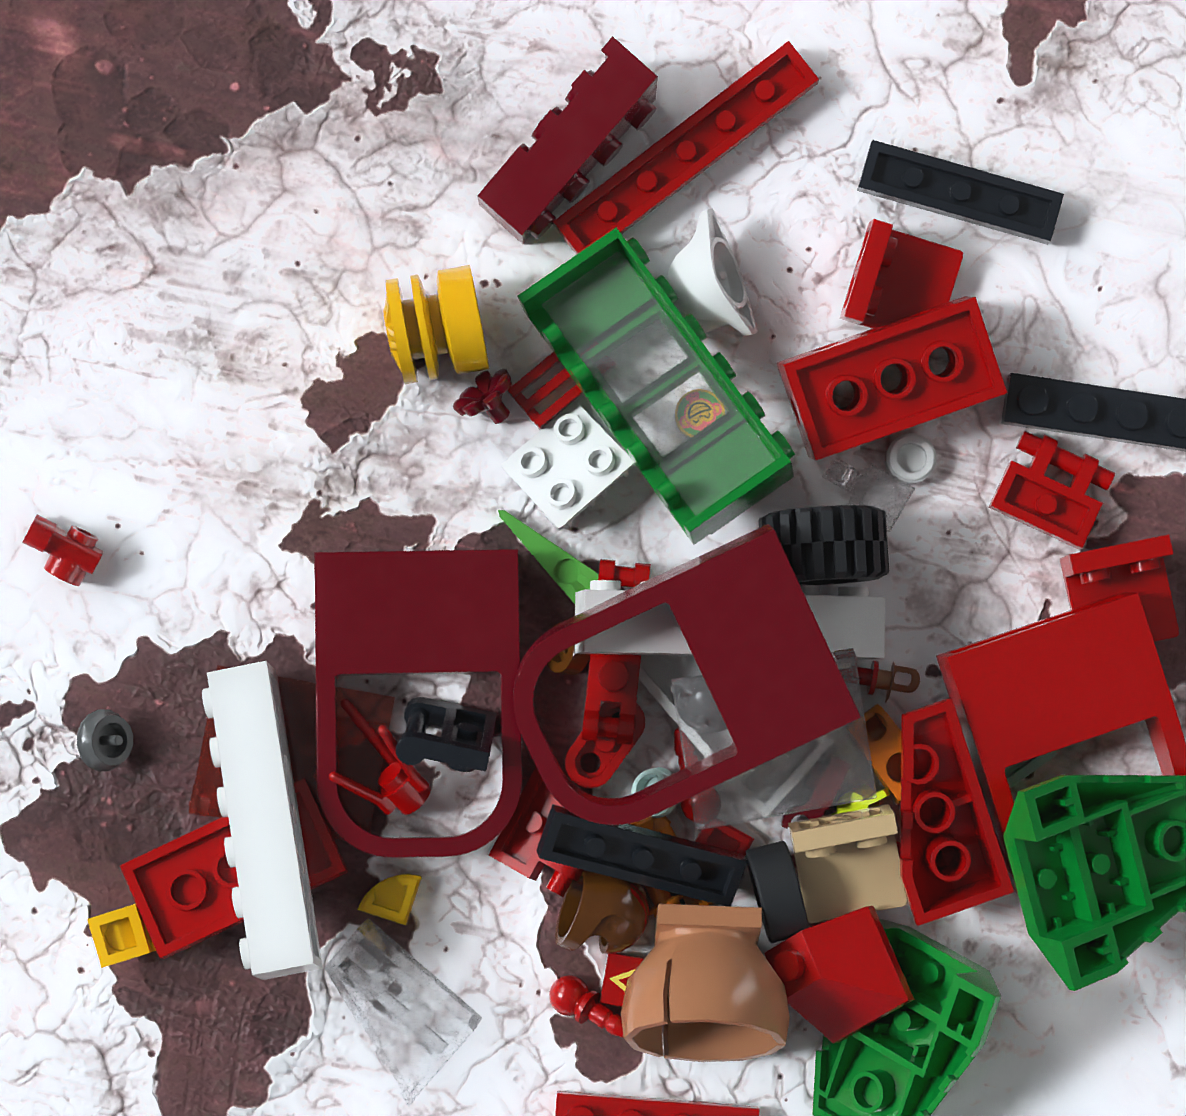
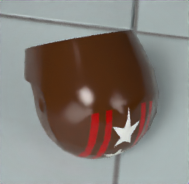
(603, 908)

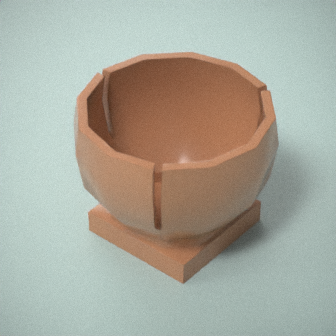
(706, 988)

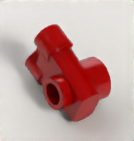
(70, 552)

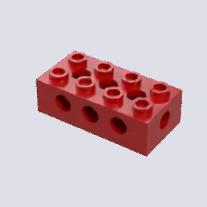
(920, 396)

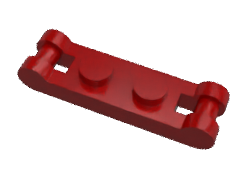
(614, 676)

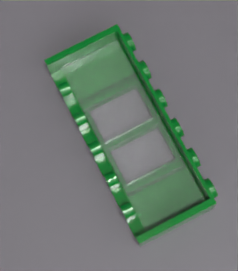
(658, 385)

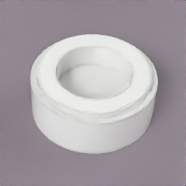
(910, 458)

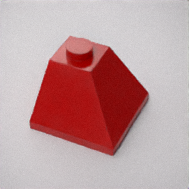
(841, 974)

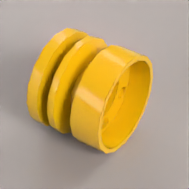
(436, 324)

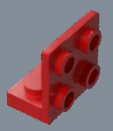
(898, 276)
(1125, 568)

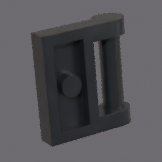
(463, 740)

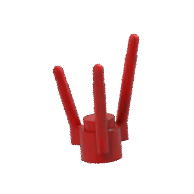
(400, 783)

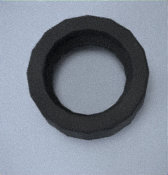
(777, 890)

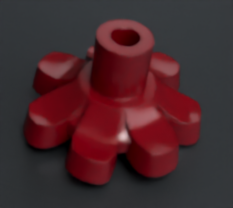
(486, 396)

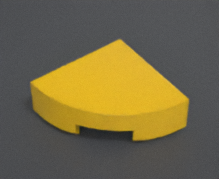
(392, 898)

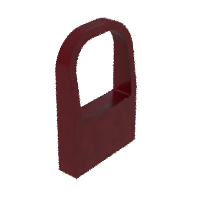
(416, 618)
(753, 650)

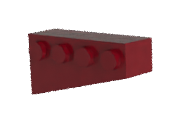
(571, 143)

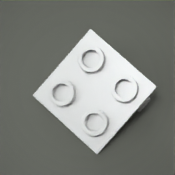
(568, 465)

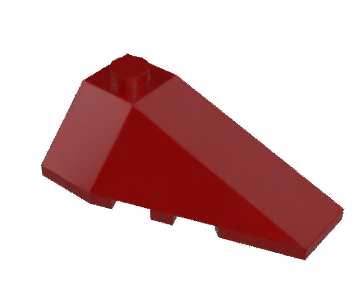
(946, 831)

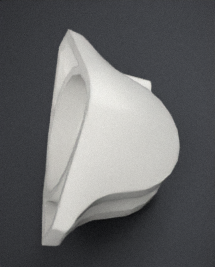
(710, 281)

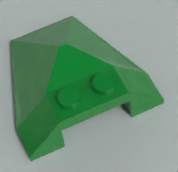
(1098, 867)
(917, 1051)

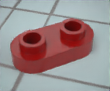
(606, 748)

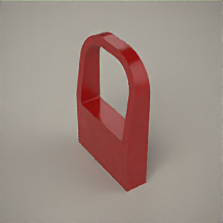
(1057, 688)

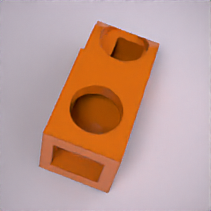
(885, 749)

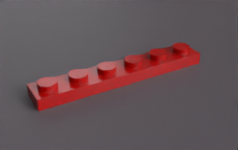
(688, 149)

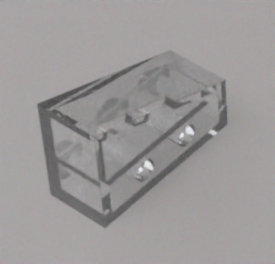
(401, 1007)

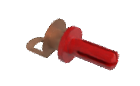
(884, 679)

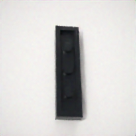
(960, 192)
(1095, 411)
(642, 857)

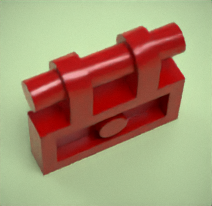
(1045, 503)
(520, 838)

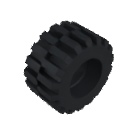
(833, 542)

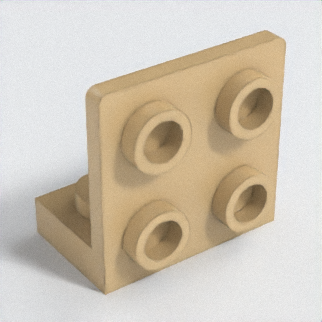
(848, 862)

